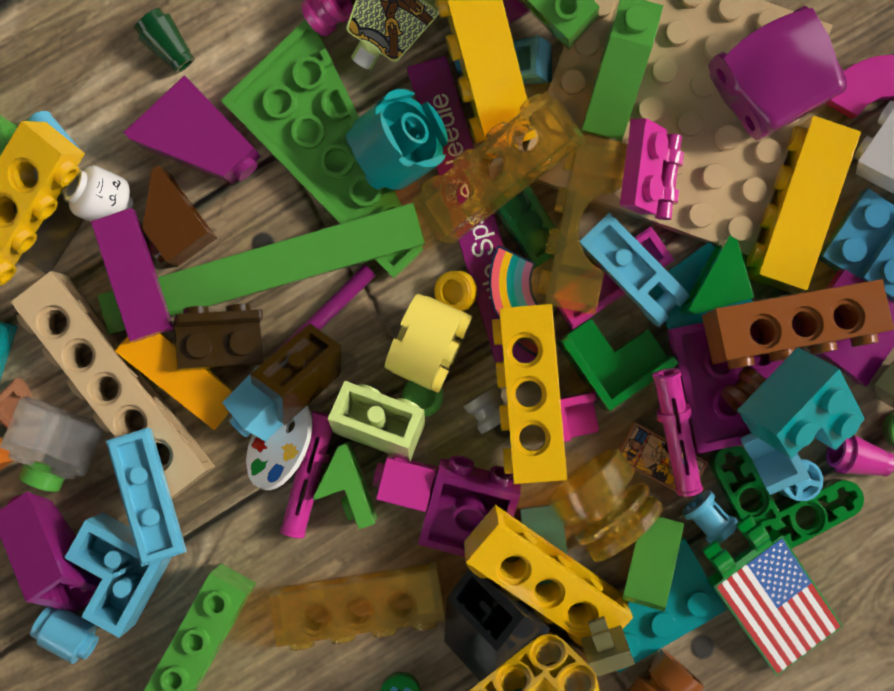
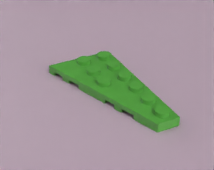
(303, 118)

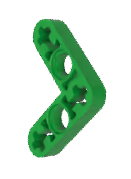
(768, 513)

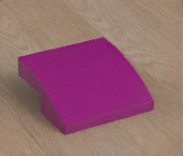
(862, 361)

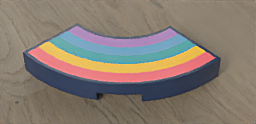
(512, 286)

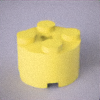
(427, 342)

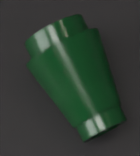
(163, 38)

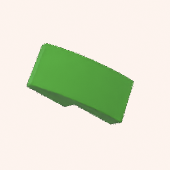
(654, 564)

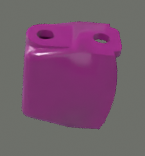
(779, 73)

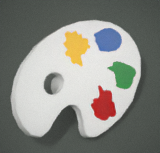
(277, 459)

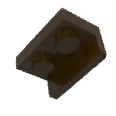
(218, 338)

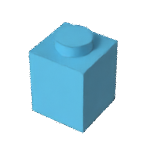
(252, 411)

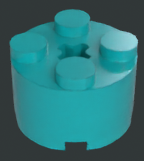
(397, 140)

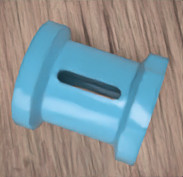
(710, 517)

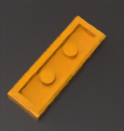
(194, 389)

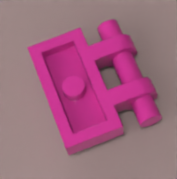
(651, 169)

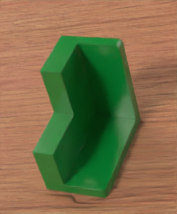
(613, 373)

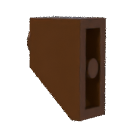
(172, 221)

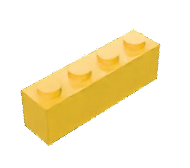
(487, 61)
(802, 204)

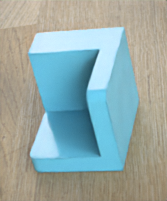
(774, 467)

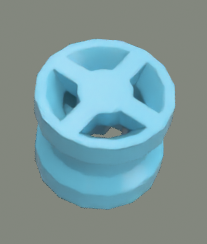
(808, 488)

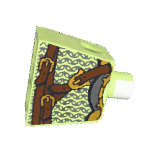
(388, 27)

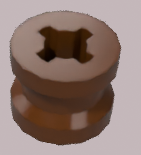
(748, 383)

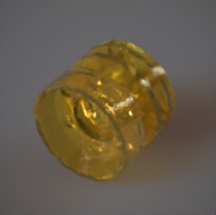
(611, 512)

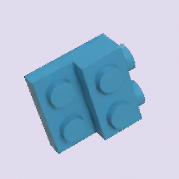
(865, 241)

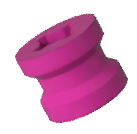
(325, 14)

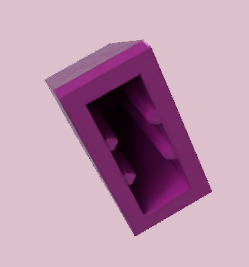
(195, 134)
(36, 546)

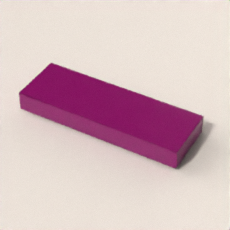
(132, 275)

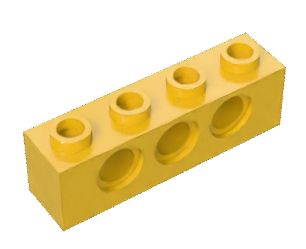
(56, 163)
(549, 460)
(503, 537)

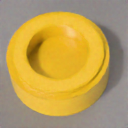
(456, 290)

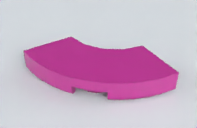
(866, 83)

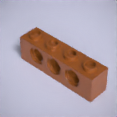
(861, 305)

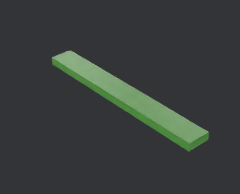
(282, 263)

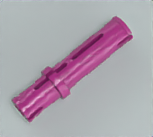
(670, 387)
(296, 521)

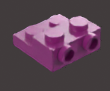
(462, 500)

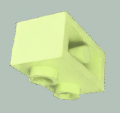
(377, 420)

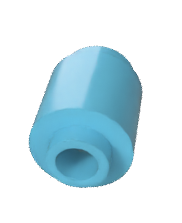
(65, 634)

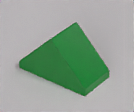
(720, 281)

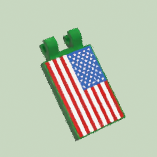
(771, 596)

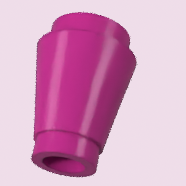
(860, 458)

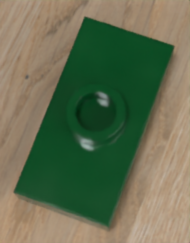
(527, 225)

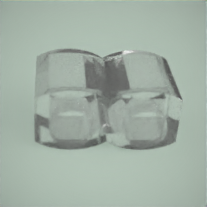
(52, 437)

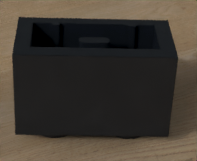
(487, 624)

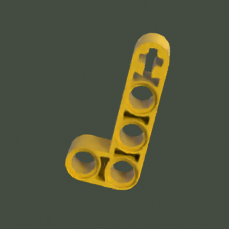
(529, 671)

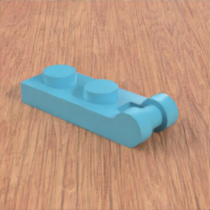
(633, 269)

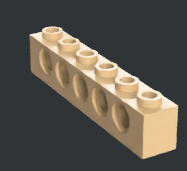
(37, 314)

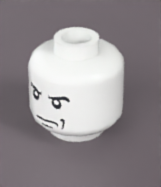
(97, 194)

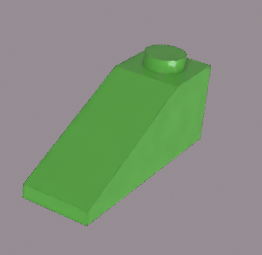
(621, 68)

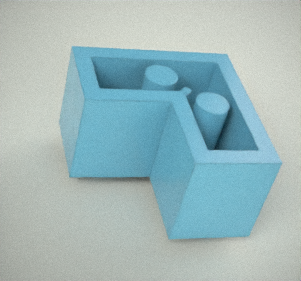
(109, 552)

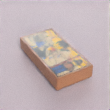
(650, 455)

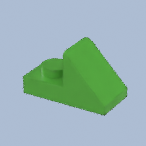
(346, 475)

